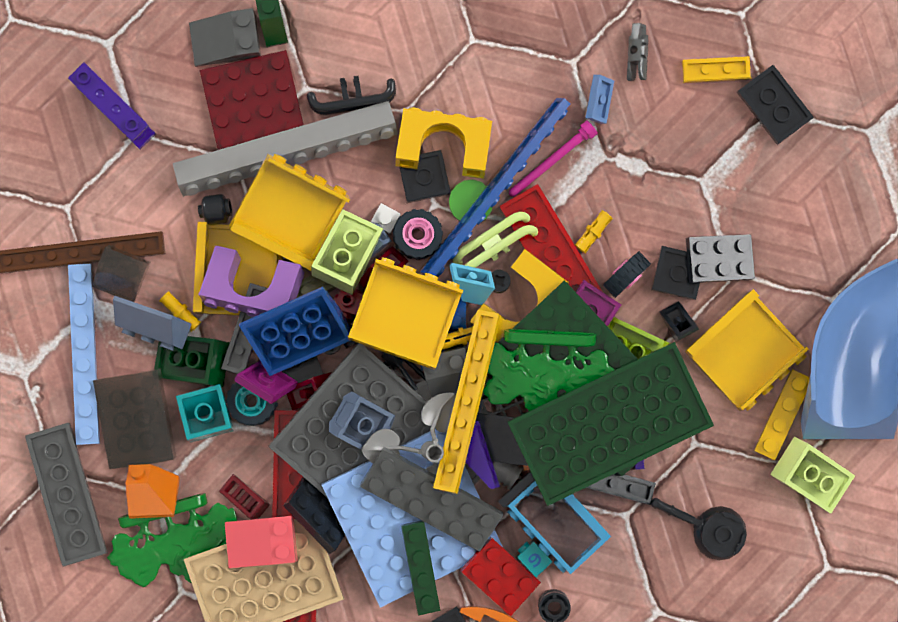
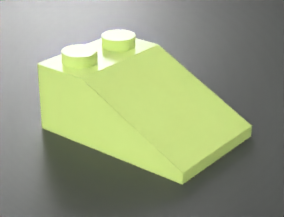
(346, 252)
(812, 474)

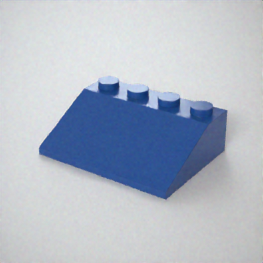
(296, 330)

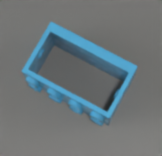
(580, 511)

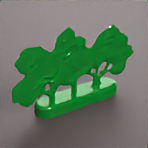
(539, 376)
(174, 545)

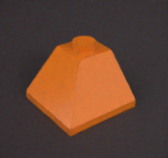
(151, 491)

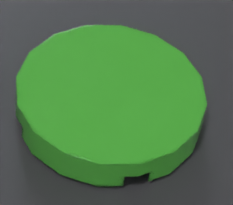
(464, 196)

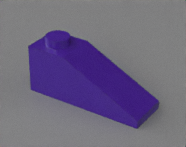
(479, 458)

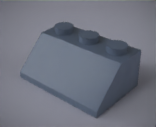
(150, 324)

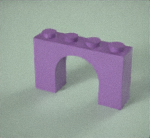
(219, 279)

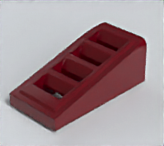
(257, 511)

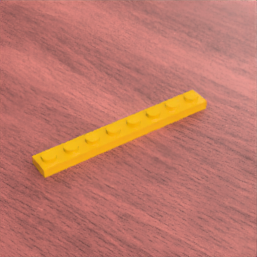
(467, 401)

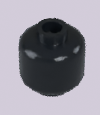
(215, 209)

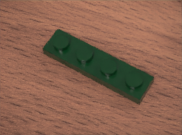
(420, 567)

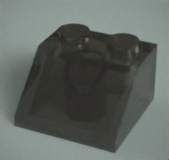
(120, 273)

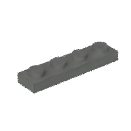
(239, 349)

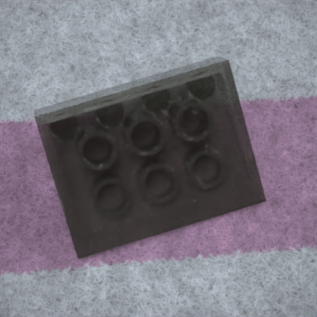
(134, 419)

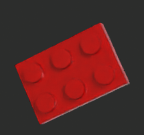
(500, 576)

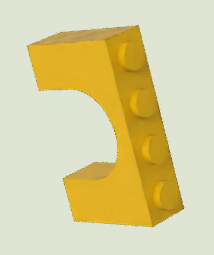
(419, 124)
(539, 275)

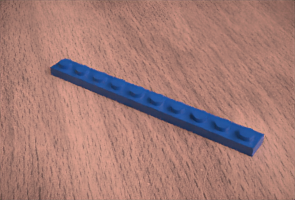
(500, 182)

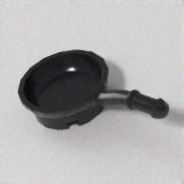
(717, 531)

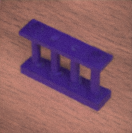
(112, 105)

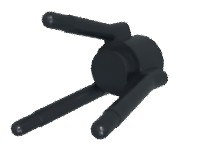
(395, 362)

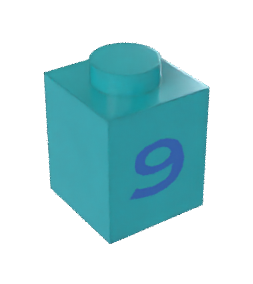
(533, 558)

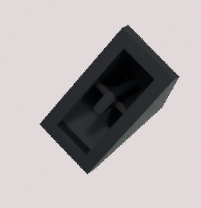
(678, 321)

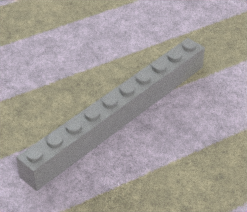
(295, 145)

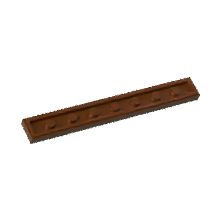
(78, 252)

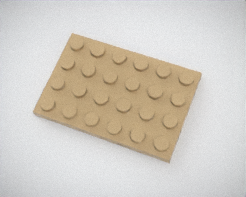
(264, 591)

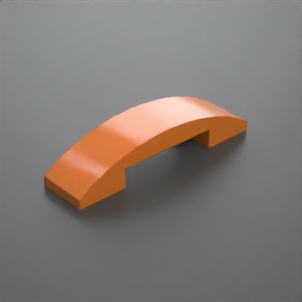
(478, 612)

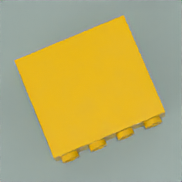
(289, 210)
(255, 267)
(405, 313)
(746, 351)

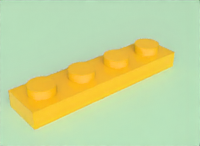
(782, 415)

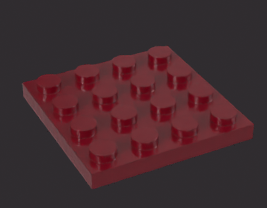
(251, 98)

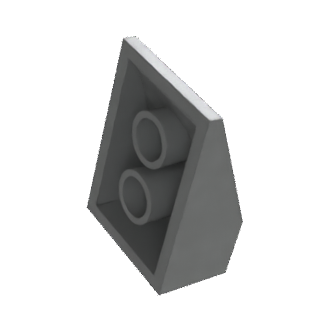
(225, 38)
(447, 372)

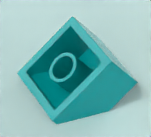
(204, 413)

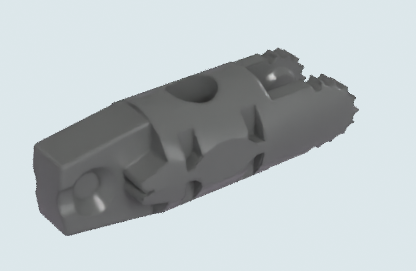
(637, 52)

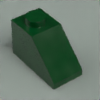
(272, 22)

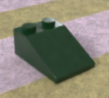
(196, 363)

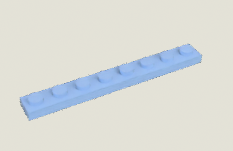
(83, 353)

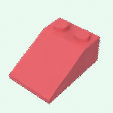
(261, 542)

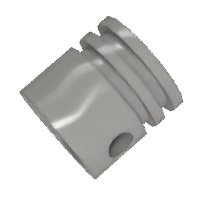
(507, 473)

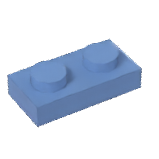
(599, 99)

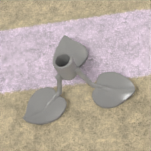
(434, 413)

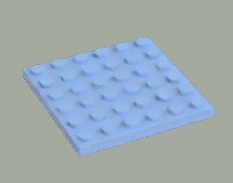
(376, 530)

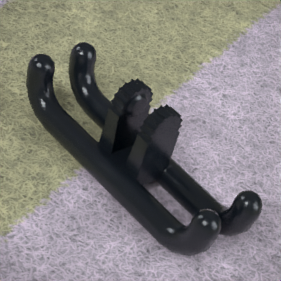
(352, 103)

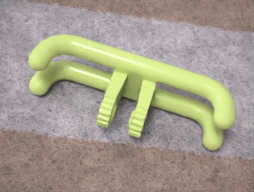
(493, 242)

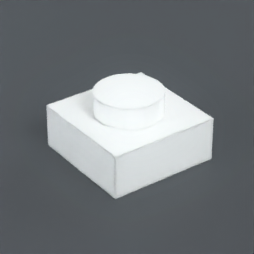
(386, 218)

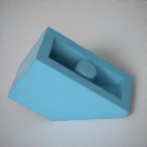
(475, 283)

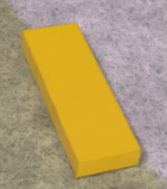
(716, 69)

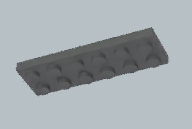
(412, 490)
(66, 494)

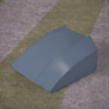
(358, 420)

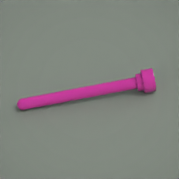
(586, 132)

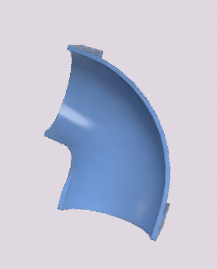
(856, 362)

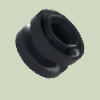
(554, 595)

